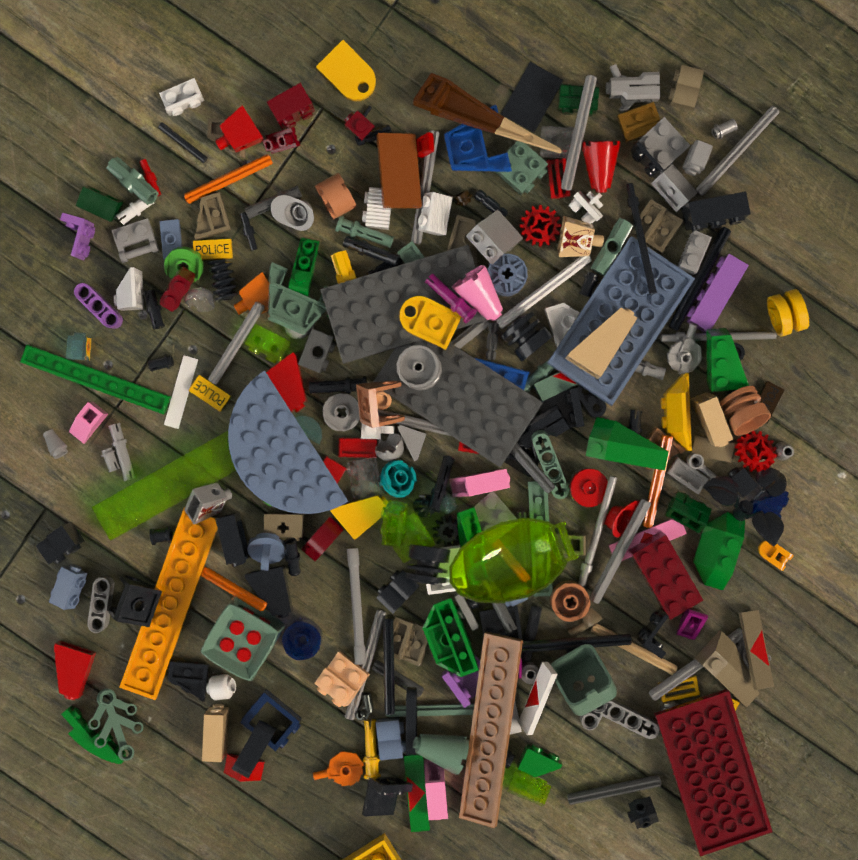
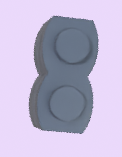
(389, 738)

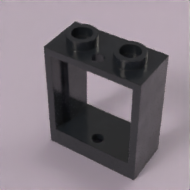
(233, 539)

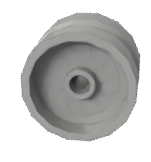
(430, 371)

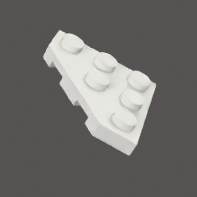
(560, 320)

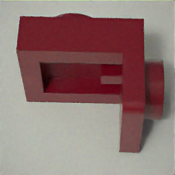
(358, 125)

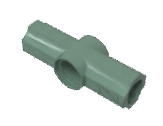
(132, 180)
(617, 236)

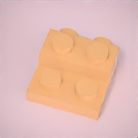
(341, 680)

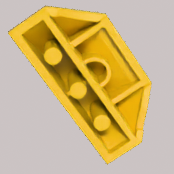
(677, 412)

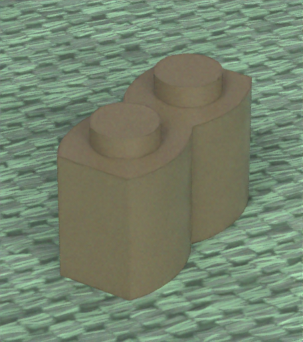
(686, 87)

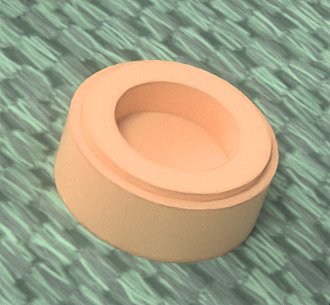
(383, 400)

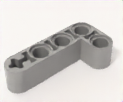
(621, 719)

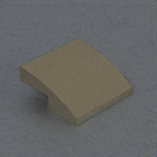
(658, 226)
(409, 641)

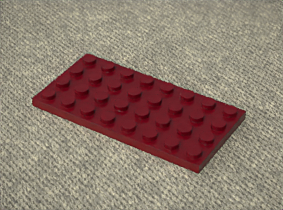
(713, 772)

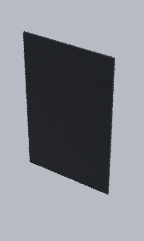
(532, 97)

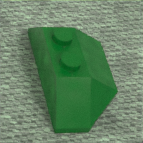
(719, 550)
(449, 639)

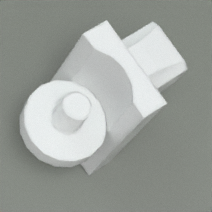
(581, 200)

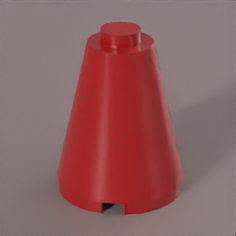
(600, 163)

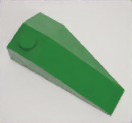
(617, 443)

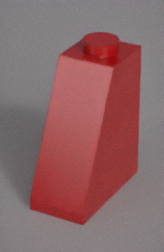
(289, 382)
(72, 668)

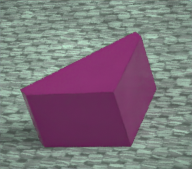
(691, 623)

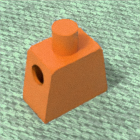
(254, 291)

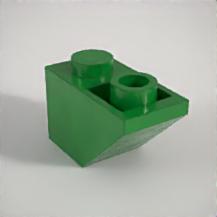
(536, 762)

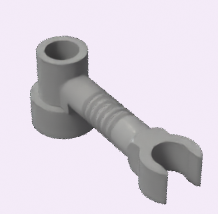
(699, 464)

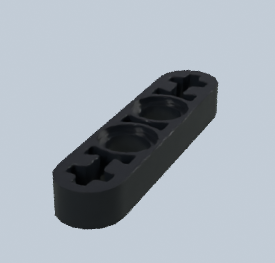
(411, 719)

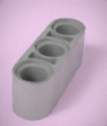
(96, 612)

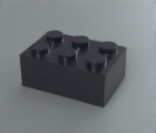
(716, 211)

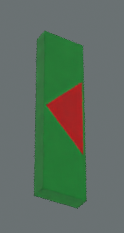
(417, 798)

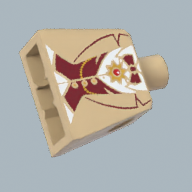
(577, 238)

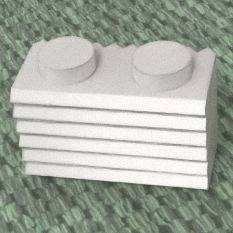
(435, 213)
(376, 215)

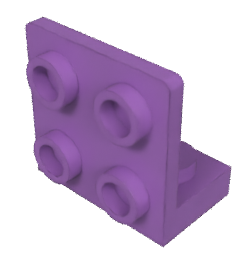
(85, 231)
(462, 687)

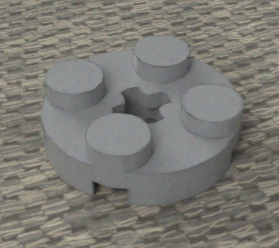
(330, 412)

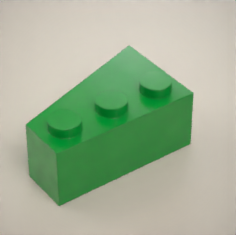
(723, 362)

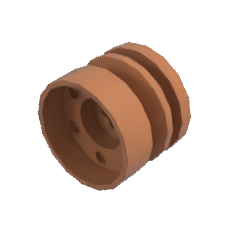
(745, 410)

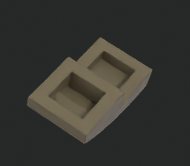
(705, 449)

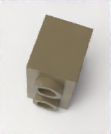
(293, 520)

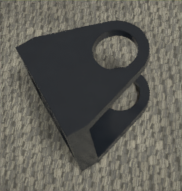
(135, 591)

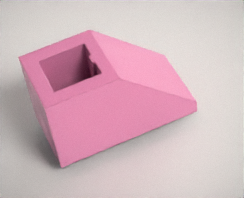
(87, 421)

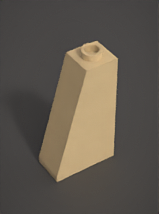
(600, 346)

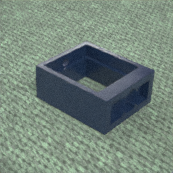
(280, 706)

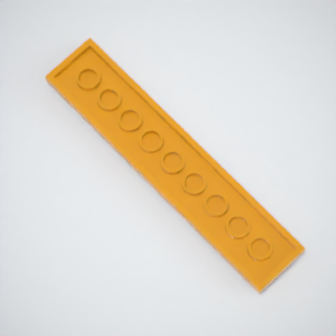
(178, 585)

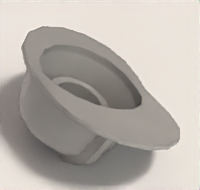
(292, 212)

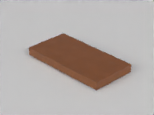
(399, 170)

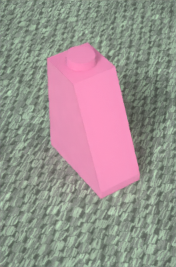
(480, 483)
(435, 791)

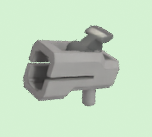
(633, 89)

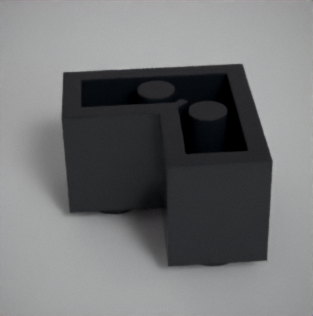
(59, 543)

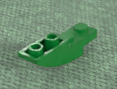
(85, 737)

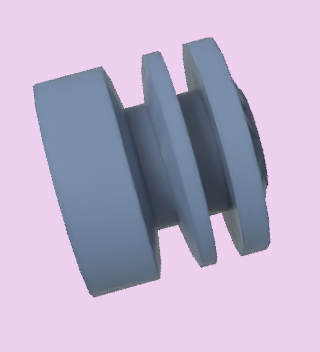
(514, 283)

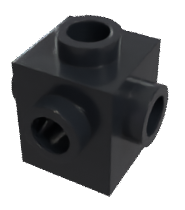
(642, 812)

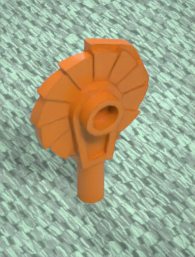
(343, 768)

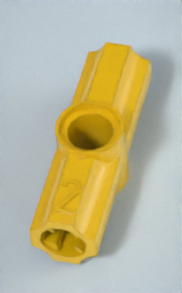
(343, 267)

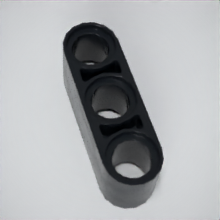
(254, 748)

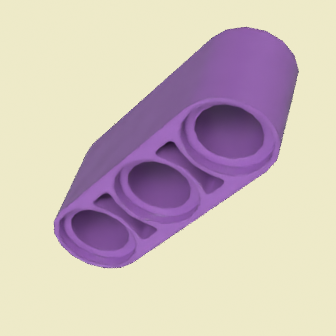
(90, 301)

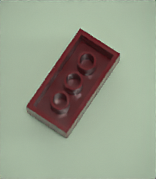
(665, 575)

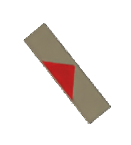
(756, 650)

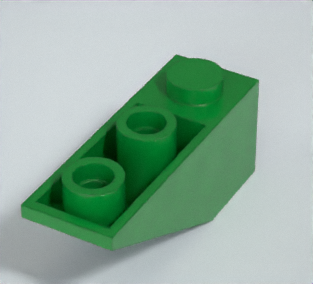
(304, 266)

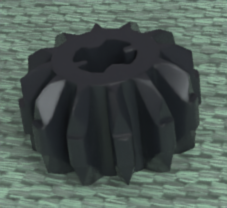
(444, 537)

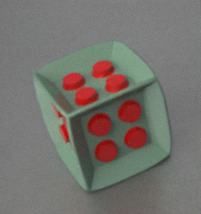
(242, 639)

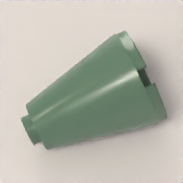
(443, 750)

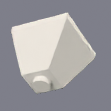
(130, 291)

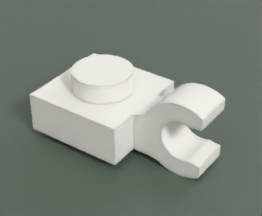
(375, 433)

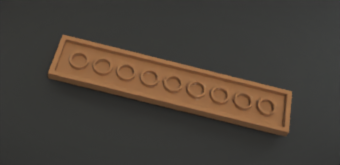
(490, 729)

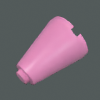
(480, 293)

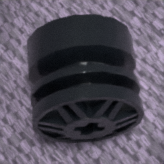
(526, 336)
(427, 564)

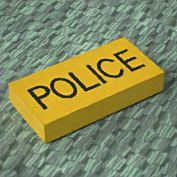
(214, 249)
(209, 393)

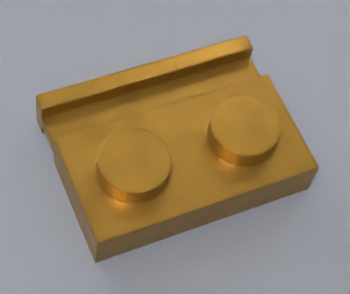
(638, 121)

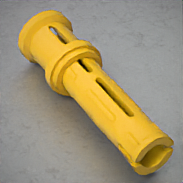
(371, 759)

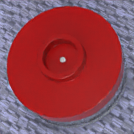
(587, 487)

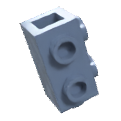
(68, 587)

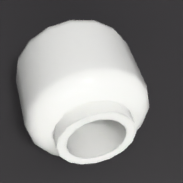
(221, 687)

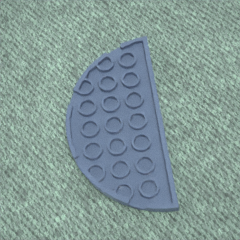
(277, 455)

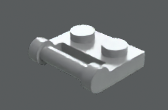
(134, 234)

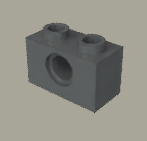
(317, 339)

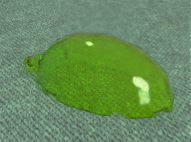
(510, 561)

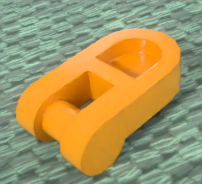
(769, 553)

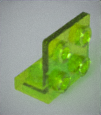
(415, 534)

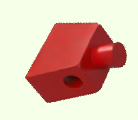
(239, 132)

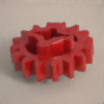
(535, 214)
(754, 451)

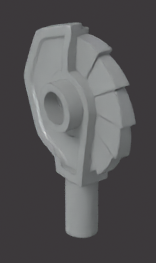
(685, 354)

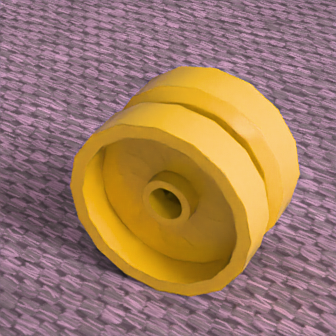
(788, 312)

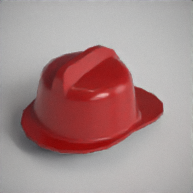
(619, 518)

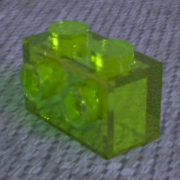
(267, 343)
(394, 523)
(528, 788)

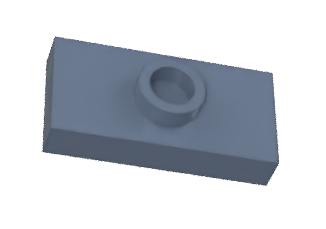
(170, 236)

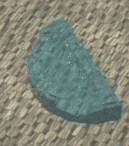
(311, 428)

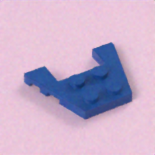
(468, 151)

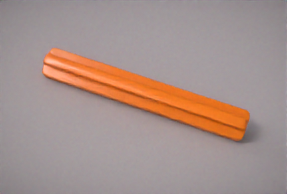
(234, 589)

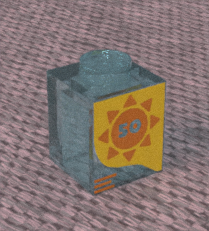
(78, 347)

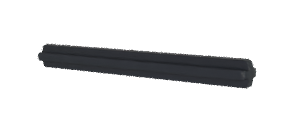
(700, 278)
(573, 643)

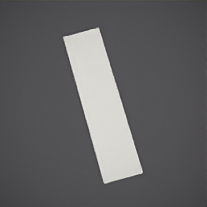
(181, 392)

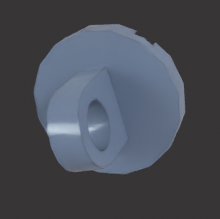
(266, 549)

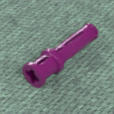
(457, 303)

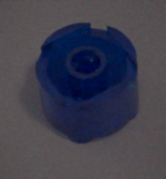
(292, 643)

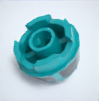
(397, 479)

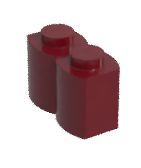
(177, 289)

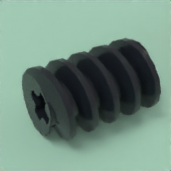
(222, 279)

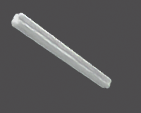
(542, 291)

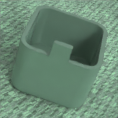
(578, 667)

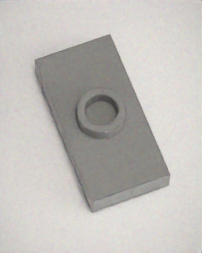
(687, 476)
(465, 611)

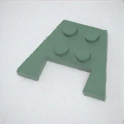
(290, 307)

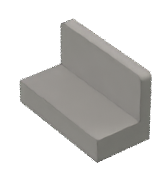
(674, 187)

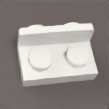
(182, 97)

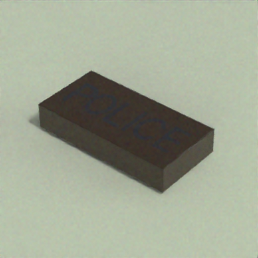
(770, 396)

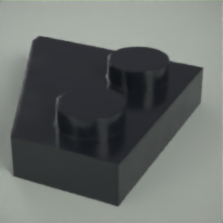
(190, 677)

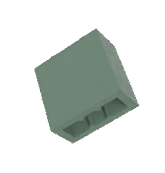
(525, 167)

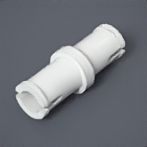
(133, 210)

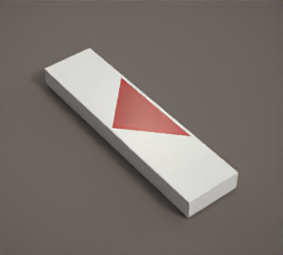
(537, 698)

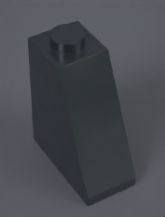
(272, 588)

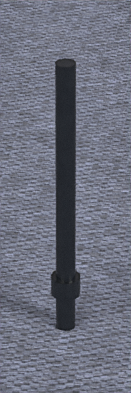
(633, 203)

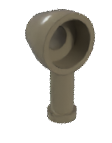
(589, 620)

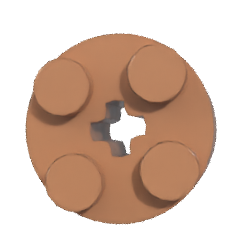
(335, 196)
(572, 611)

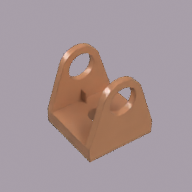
(368, 404)

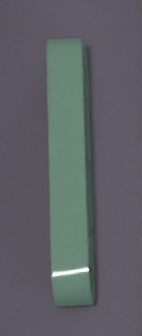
(551, 464)

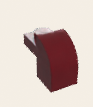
(322, 539)

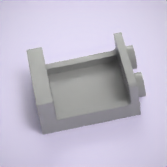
(494, 236)

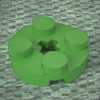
(187, 255)

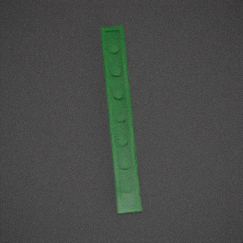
(95, 379)

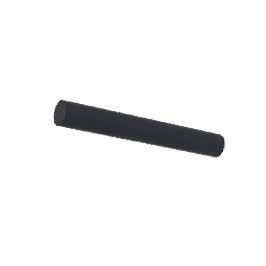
(182, 142)

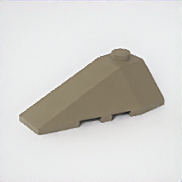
(725, 663)

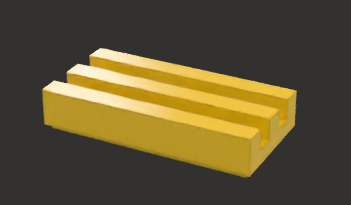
(683, 695)

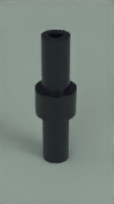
(248, 231)

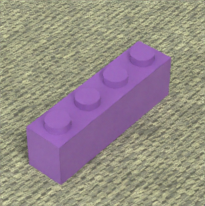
(717, 293)

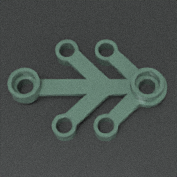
(114, 721)

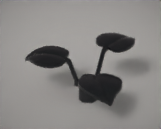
(767, 525)

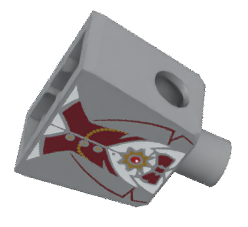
(206, 502)

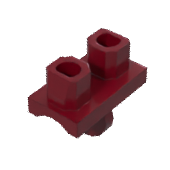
(281, 140)

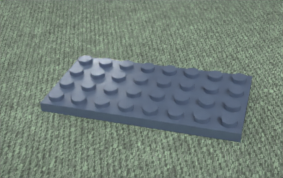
(624, 288)

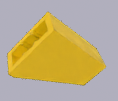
(360, 514)

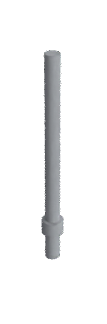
(735, 336)
(587, 565)

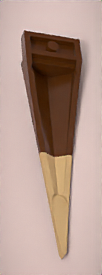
(453, 103)

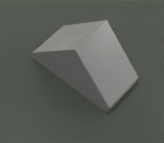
(413, 440)

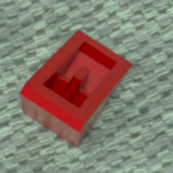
(256, 774)

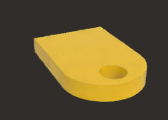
(347, 71)
(431, 322)

